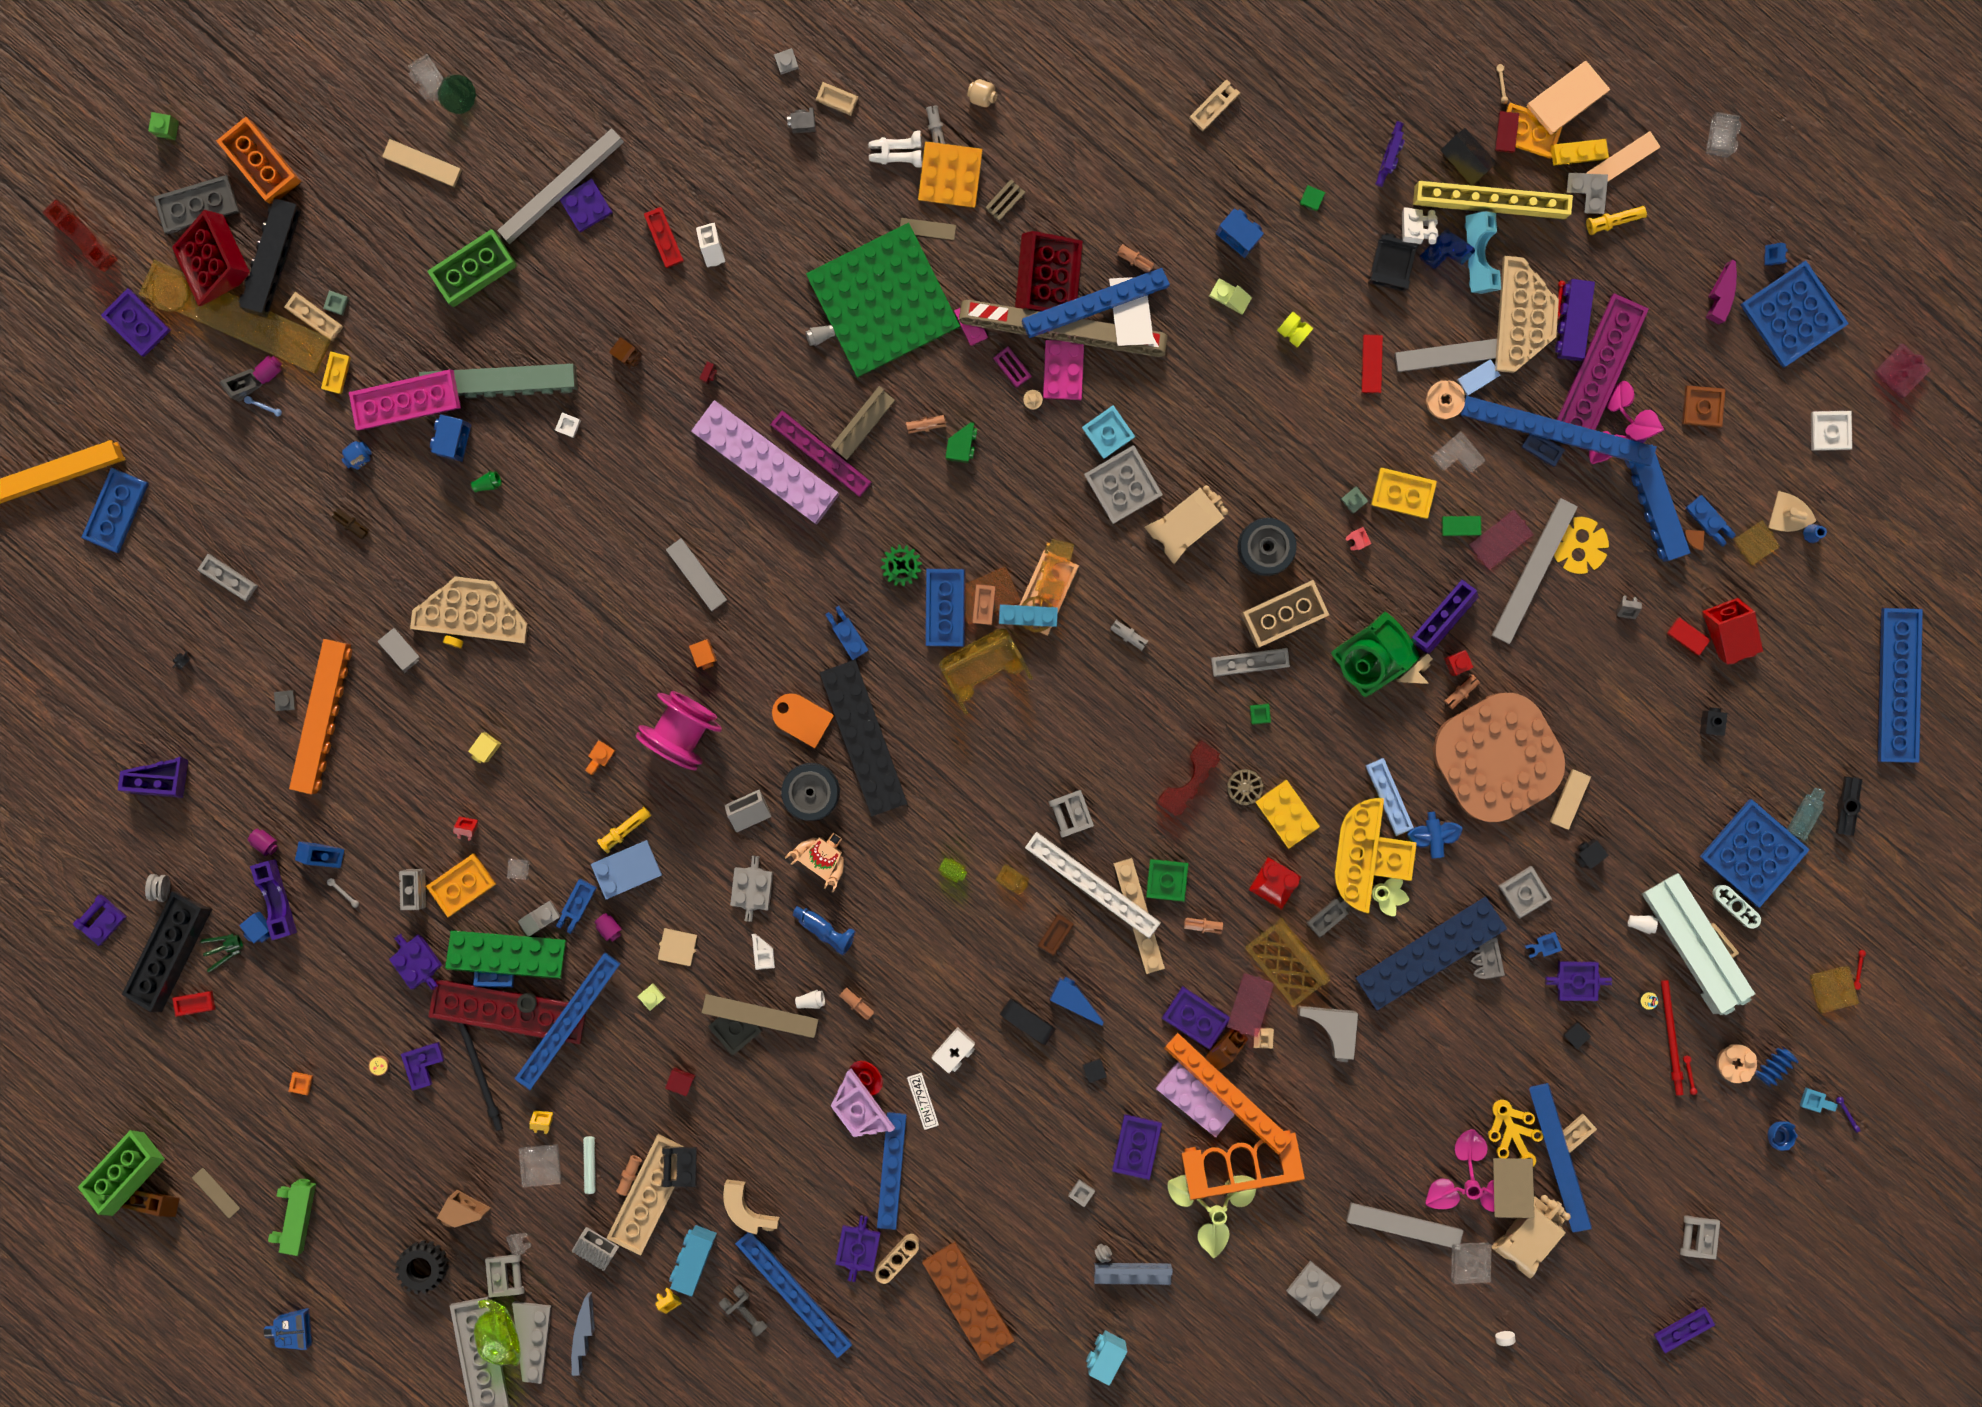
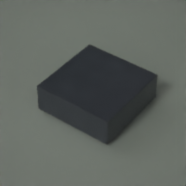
(1576, 1035)
(1094, 1070)

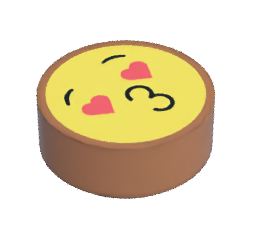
(379, 1065)

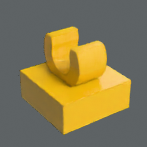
(541, 1121)
(667, 1303)

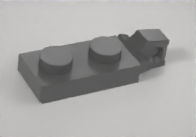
(1329, 916)

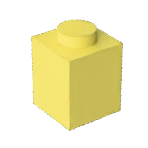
(484, 748)

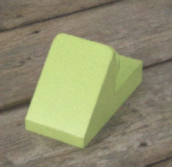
(1231, 296)

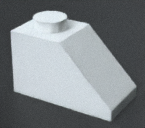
(710, 245)

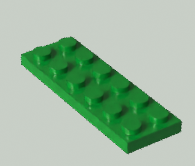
(506, 954)

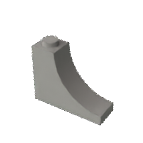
(1340, 1027)

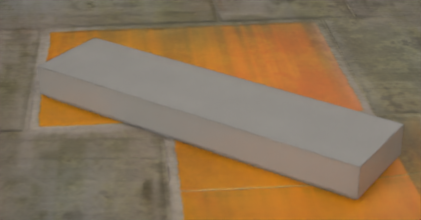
(696, 574)
(1250, 662)

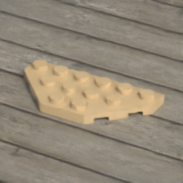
(1525, 315)
(471, 610)

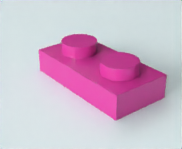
(973, 334)

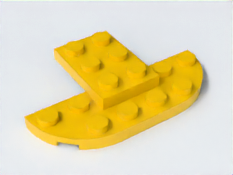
(1366, 855)

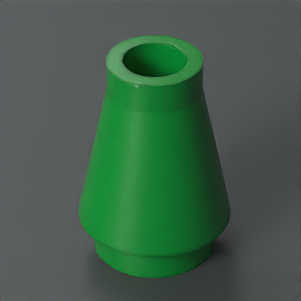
(487, 482)

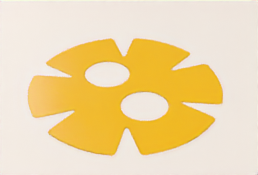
(1592, 554)

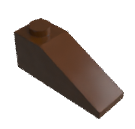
(152, 1203)

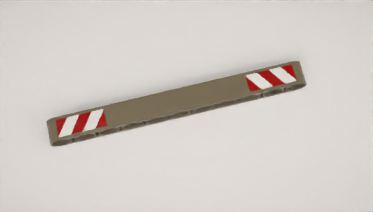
(1080, 332)

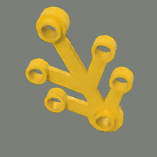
(1512, 1130)

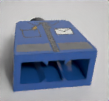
(291, 1330)

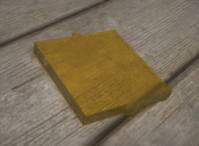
(1756, 542)

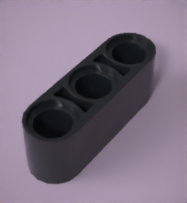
(1027, 1021)

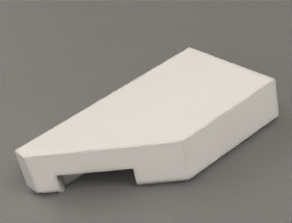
(762, 953)

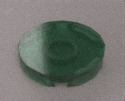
(456, 94)

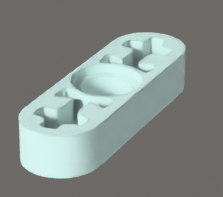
(1743, 919)

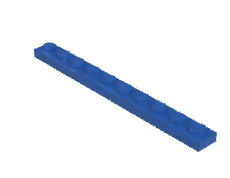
(1558, 431)

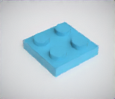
(1108, 432)

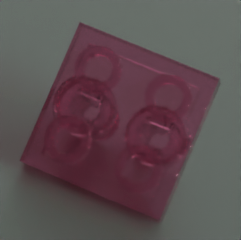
(1902, 370)

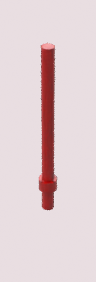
(1676, 1074)

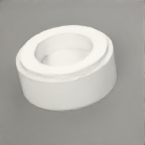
(1505, 1338)

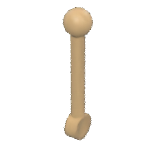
(1504, 100)

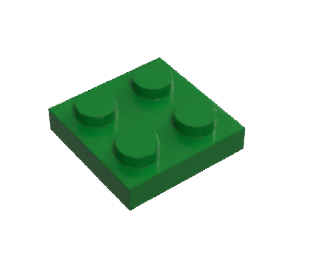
(1167, 880)

